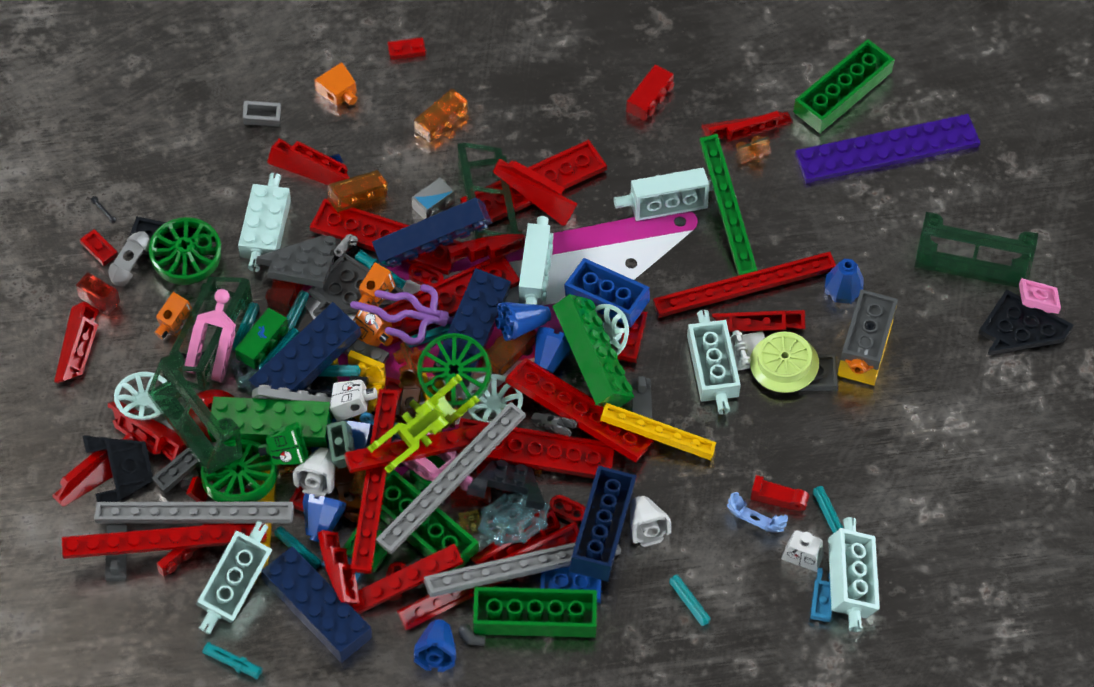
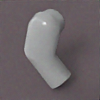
(345, 244)

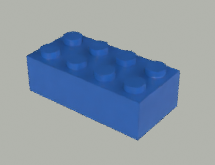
(608, 287)

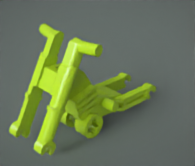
(430, 417)

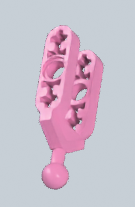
(218, 318)
(429, 471)

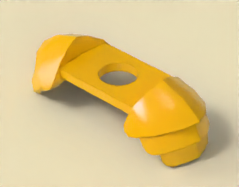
(376, 379)

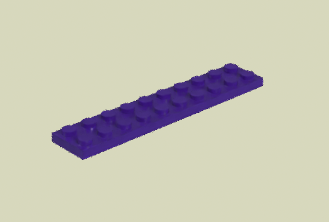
(887, 148)

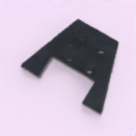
(127, 462)
(509, 478)

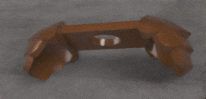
(411, 388)
(342, 483)

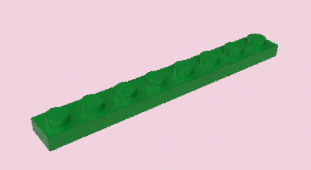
(728, 204)

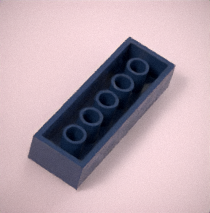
(432, 232)
(476, 316)
(309, 351)
(602, 523)
(316, 604)

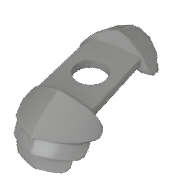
(120, 269)

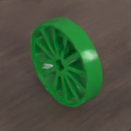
(185, 250)
(455, 363)
(241, 474)

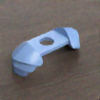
(739, 508)

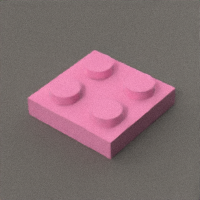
(1039, 296)

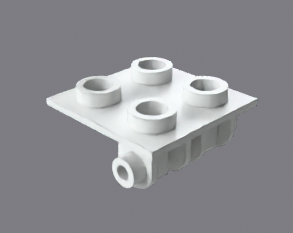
(743, 347)

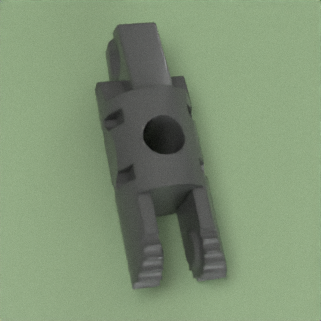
(553, 423)

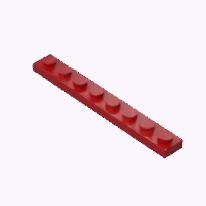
(386, 453)

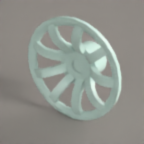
(611, 329)
(139, 399)
(493, 402)

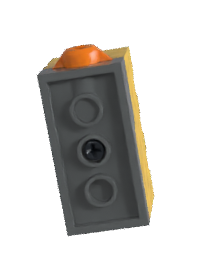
(867, 337)

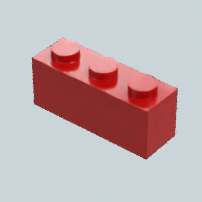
(650, 93)

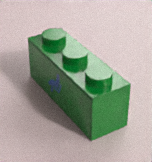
(262, 338)

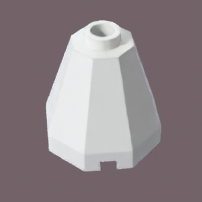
(316, 473)
(647, 522)

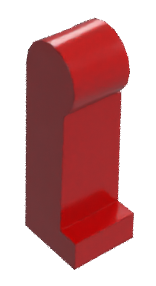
(779, 495)

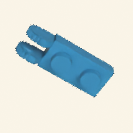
(821, 601)

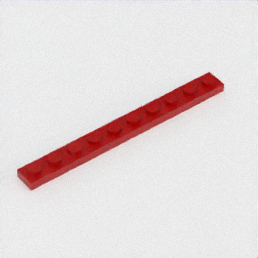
(743, 284)
(373, 487)
(153, 540)
(431, 606)

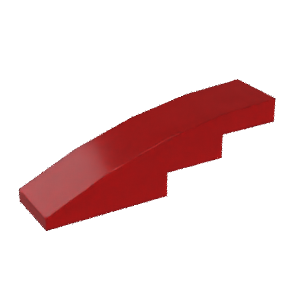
(490, 246)
(338, 568)

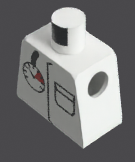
(350, 399)
(804, 550)

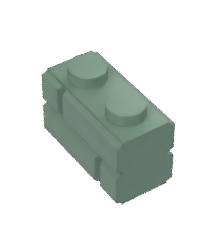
(340, 442)

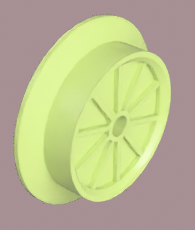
(784, 362)

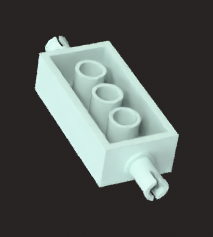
(667, 194)
(264, 220)
(536, 262)
(713, 361)
(853, 573)
(233, 577)

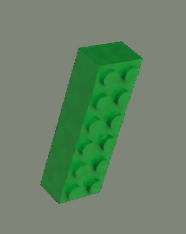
(843, 86)
(593, 351)
(261, 416)
(435, 532)
(535, 612)

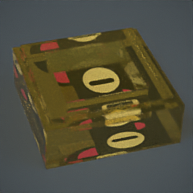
(469, 520)

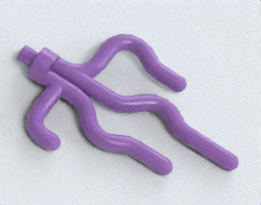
(426, 314)

